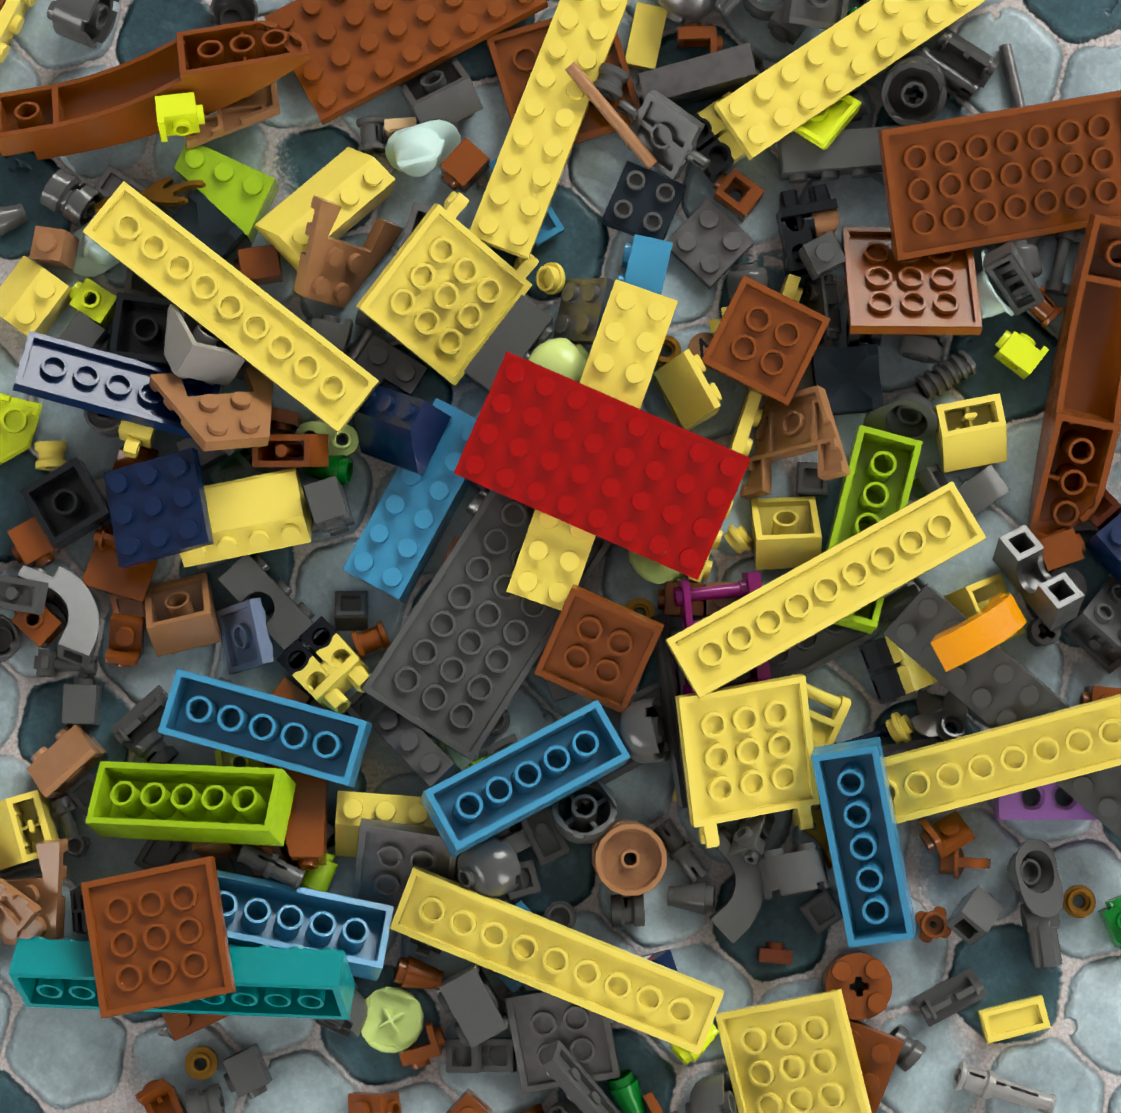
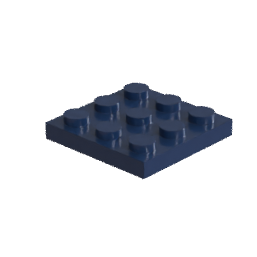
(158, 508)

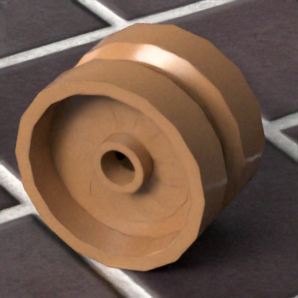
(644, 869)

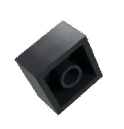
(140, 328)
(67, 503)

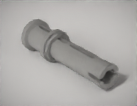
(989, 1085)

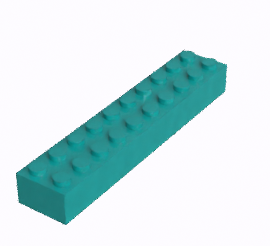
(266, 979)

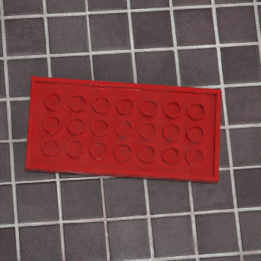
(602, 465)

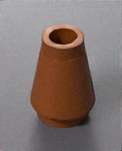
(417, 974)

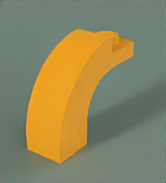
(979, 632)

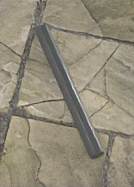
(669, 690)

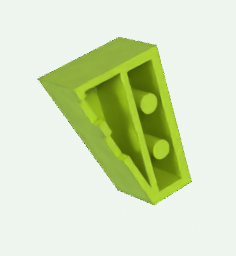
(231, 186)

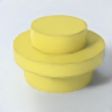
(550, 278)
(739, 539)
(900, 728)

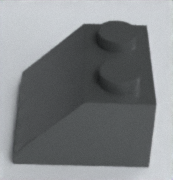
(441, 93)

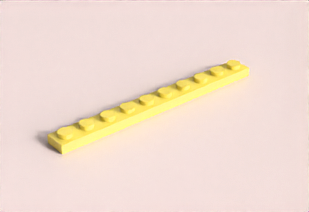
(749, 416)

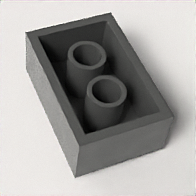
(473, 1004)

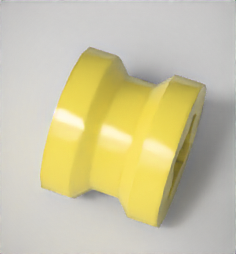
(50, 454)

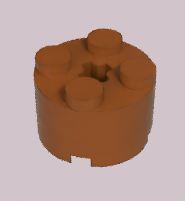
(877, 983)

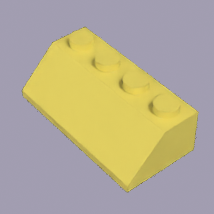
(350, 180)
(254, 517)
(355, 805)

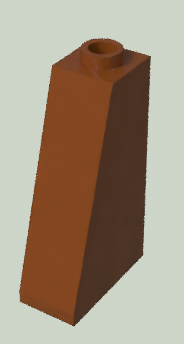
(307, 821)

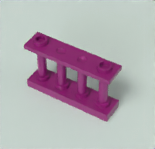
(684, 596)

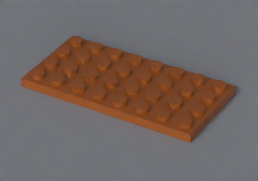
(378, 44)
(1002, 174)

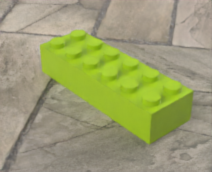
(877, 487)
(191, 803)

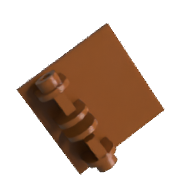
(106, 575)

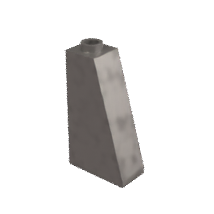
(703, 76)

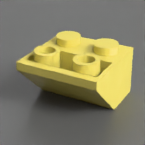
(687, 390)
(971, 433)
(23, 824)

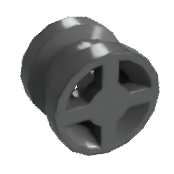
(611, 81)

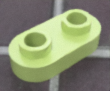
(334, 448)

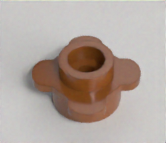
(924, 920)

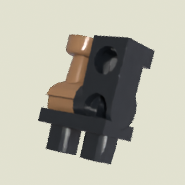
(803, 223)

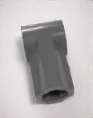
(1042, 938)

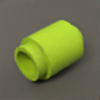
(320, 878)

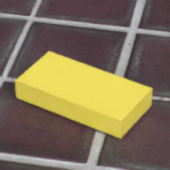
(645, 36)
(1013, 1019)

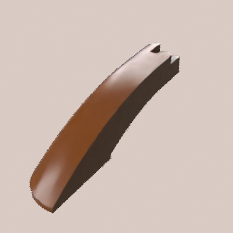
(119, 102)
(1083, 389)

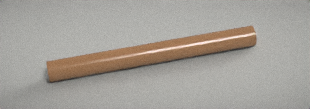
(611, 115)

